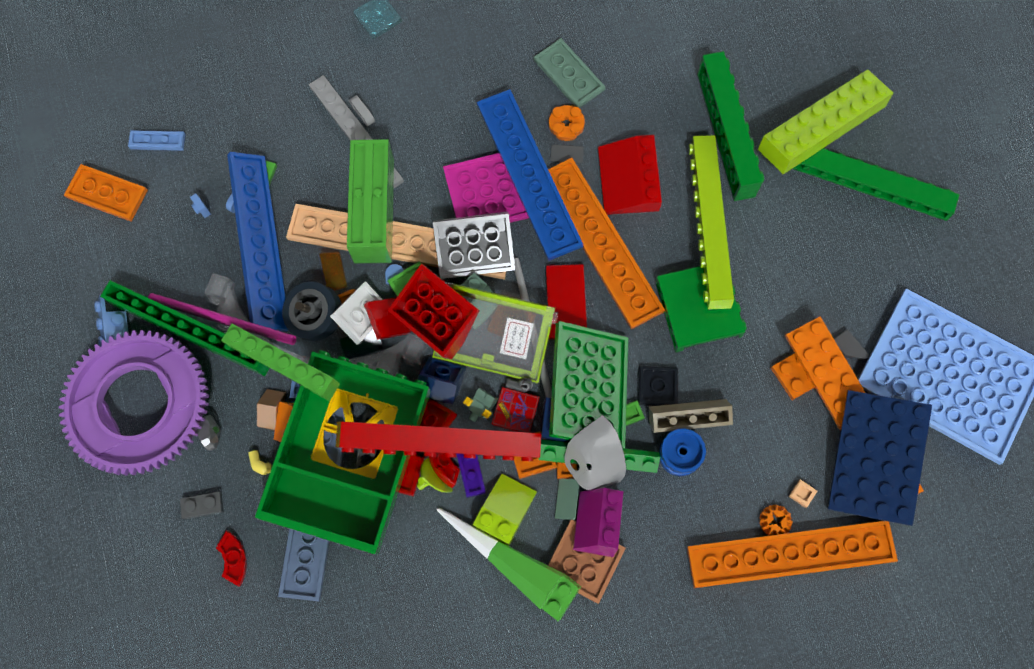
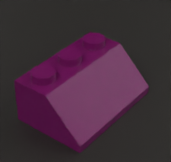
(598, 521)

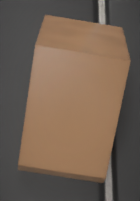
(268, 407)

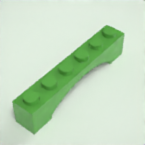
(280, 362)

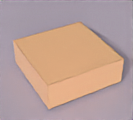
(802, 493)

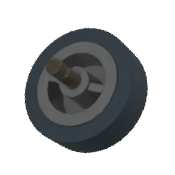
(309, 309)

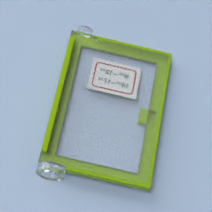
(506, 335)

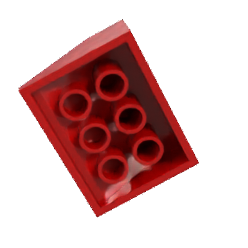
(630, 176)
(434, 312)

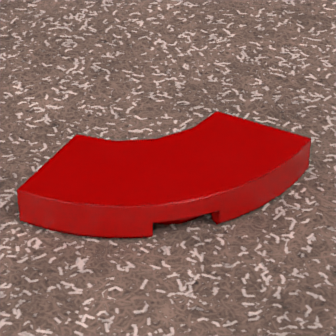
(445, 469)
(234, 558)

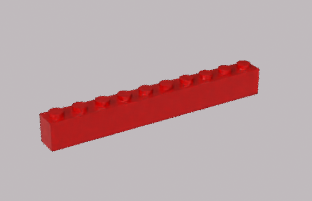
(437, 439)

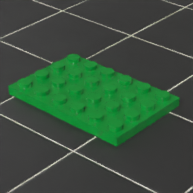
(588, 380)

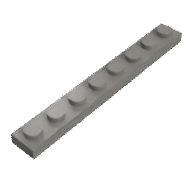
(343, 115)

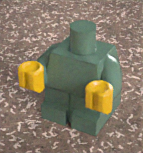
(480, 404)

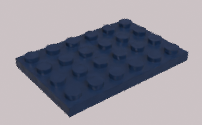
(880, 457)

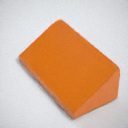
(283, 415)

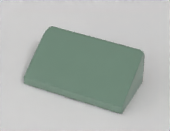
(567, 499)

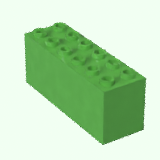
(370, 201)

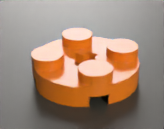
(563, 113)

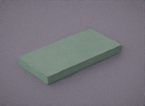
(569, 73)

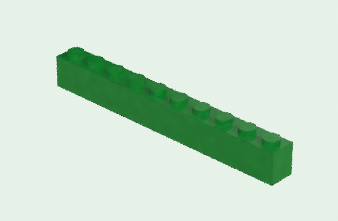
(881, 183)
(177, 324)

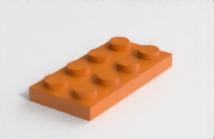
(105, 192)

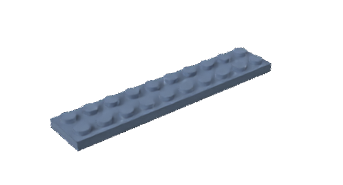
(305, 553)

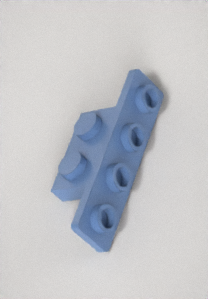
(109, 322)

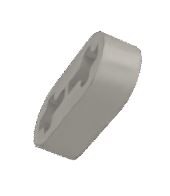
(361, 110)

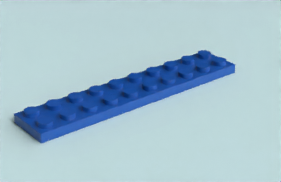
(529, 175)
(257, 240)

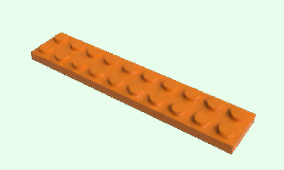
(605, 247)
(825, 366)
(791, 554)

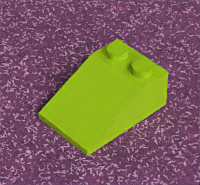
(504, 509)

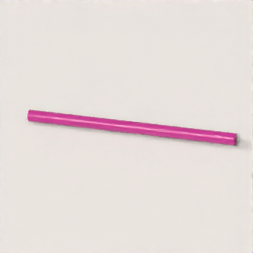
(224, 319)

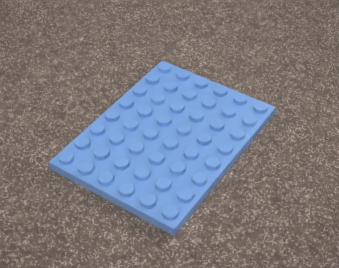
(966, 374)

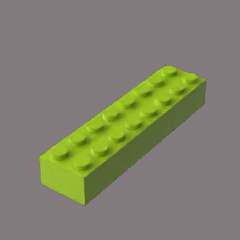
(825, 121)

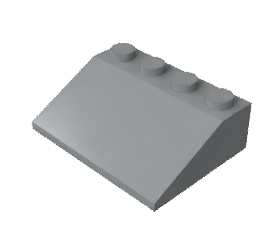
(474, 245)

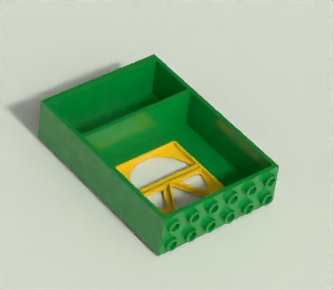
(313, 492)

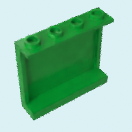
(688, 314)

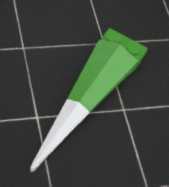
(539, 582)

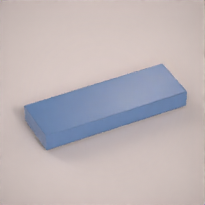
(156, 140)

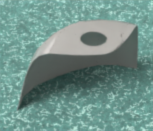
(600, 447)

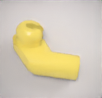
(257, 465)

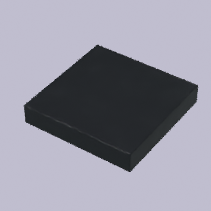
(658, 386)

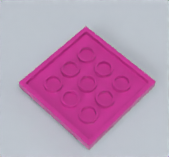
(483, 188)

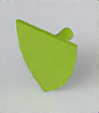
(429, 477)

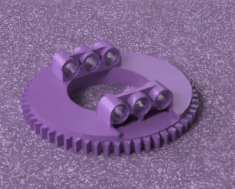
(90, 419)

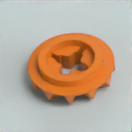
(767, 516)

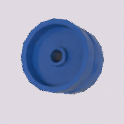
(693, 449)

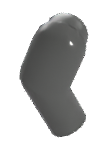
(521, 385)

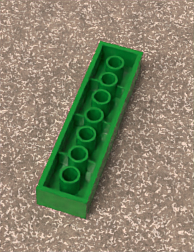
(729, 126)

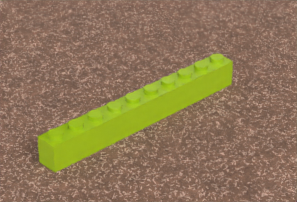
(711, 223)

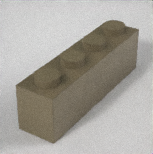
(690, 415)

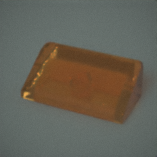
(333, 270)

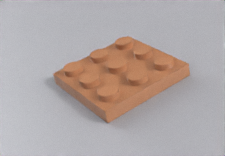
(587, 569)

